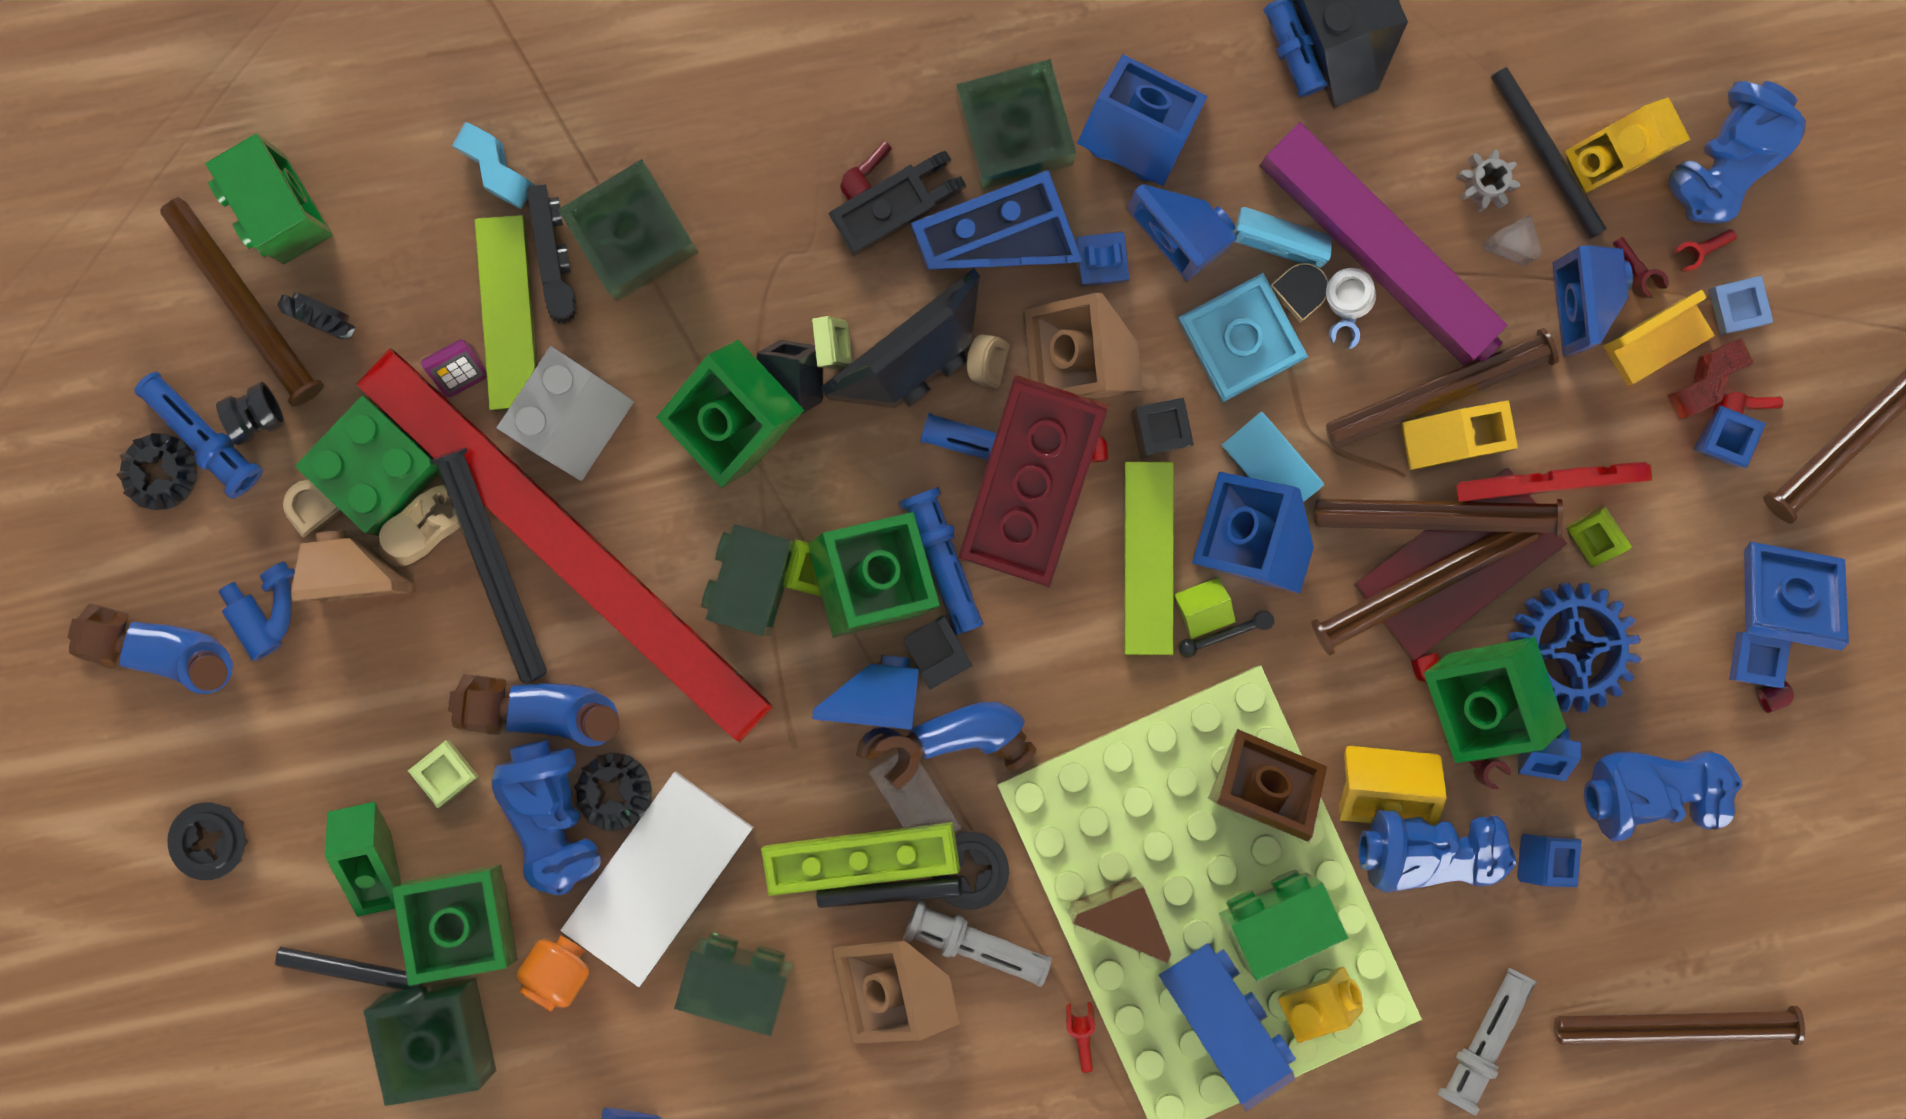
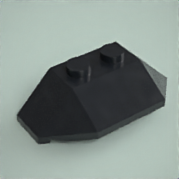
(1352, 42)
(913, 353)

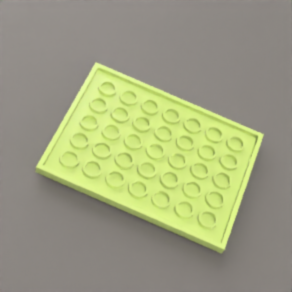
(1144, 811)

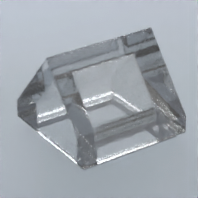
(1516, 242)

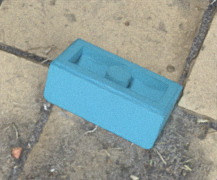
(1282, 238)
(1269, 456)

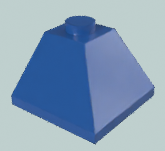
(1182, 227)
(1589, 294)
(1256, 532)
(875, 696)

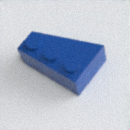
(999, 229)
(1230, 1025)

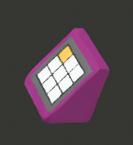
(455, 368)

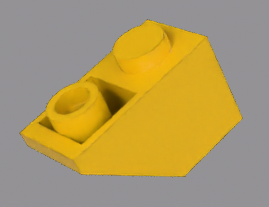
(1627, 144)
(1459, 435)

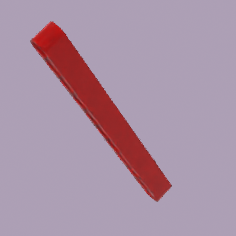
(568, 548)

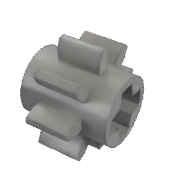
(1492, 166)

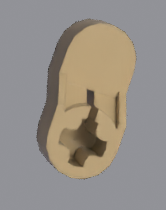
(403, 541)

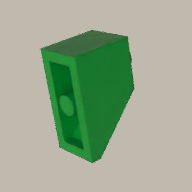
(362, 857)

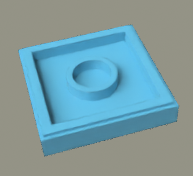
(1242, 337)

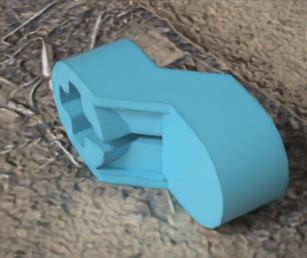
(495, 174)

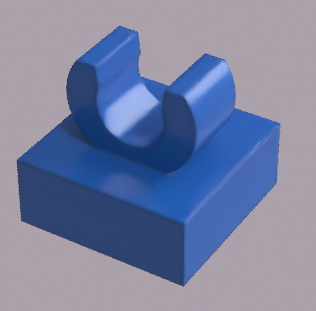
(1103, 259)
(1759, 660)
(1554, 761)

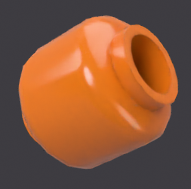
(553, 973)

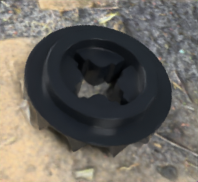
(316, 315)
(177, 461)
(634, 788)
(186, 833)
(989, 882)

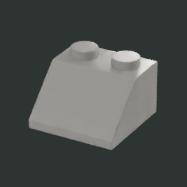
(565, 414)

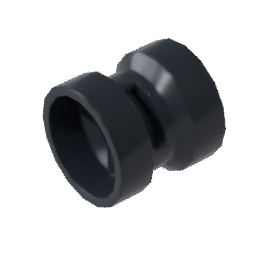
(250, 413)

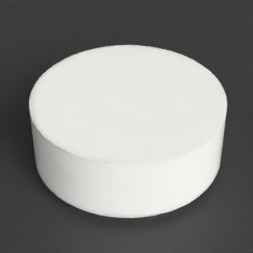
(1351, 293)

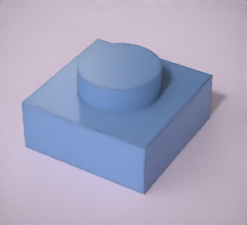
(1741, 305)

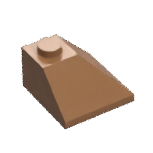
(1083, 348)
(344, 570)
(893, 993)

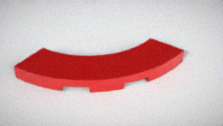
(1554, 481)

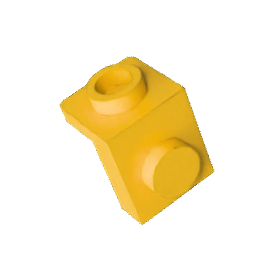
(1322, 1006)

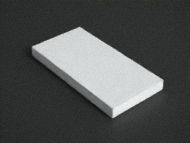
(657, 879)

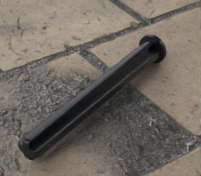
(490, 564)

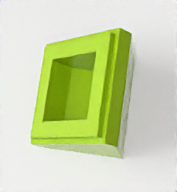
(1598, 536)
(800, 570)
(1205, 607)

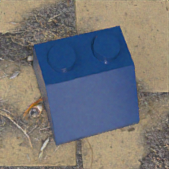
(1141, 120)

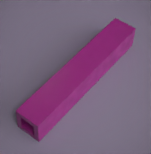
(1384, 246)

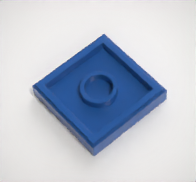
(1795, 596)

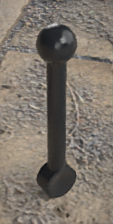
(1262, 620)

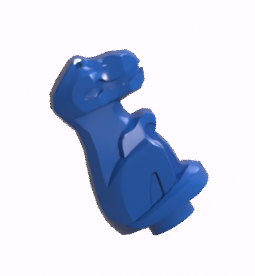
(1751, 143)
(1644, 788)
(539, 807)
(1416, 855)

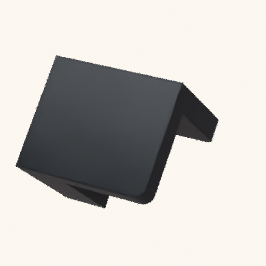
(796, 371)
(1161, 427)
(937, 652)

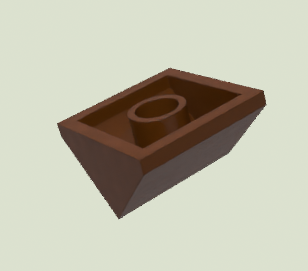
(1270, 785)
(1123, 916)

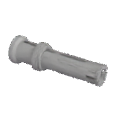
(955, 937)
(1478, 1062)

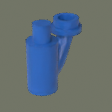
(247, 619)

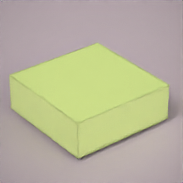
(832, 343)
(443, 773)

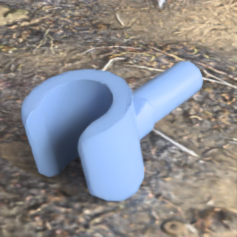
(1350, 323)

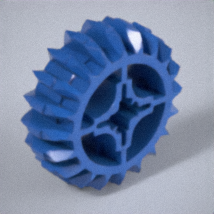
(1572, 628)

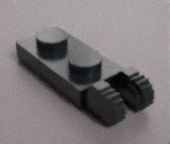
(893, 204)
(552, 258)

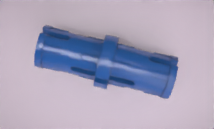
(1295, 47)

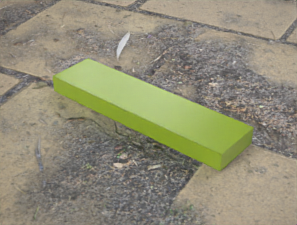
(505, 307)
(1148, 558)
(861, 859)

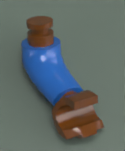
(158, 649)
(535, 708)
(980, 725)

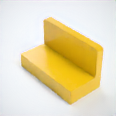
(1660, 339)
(1392, 781)

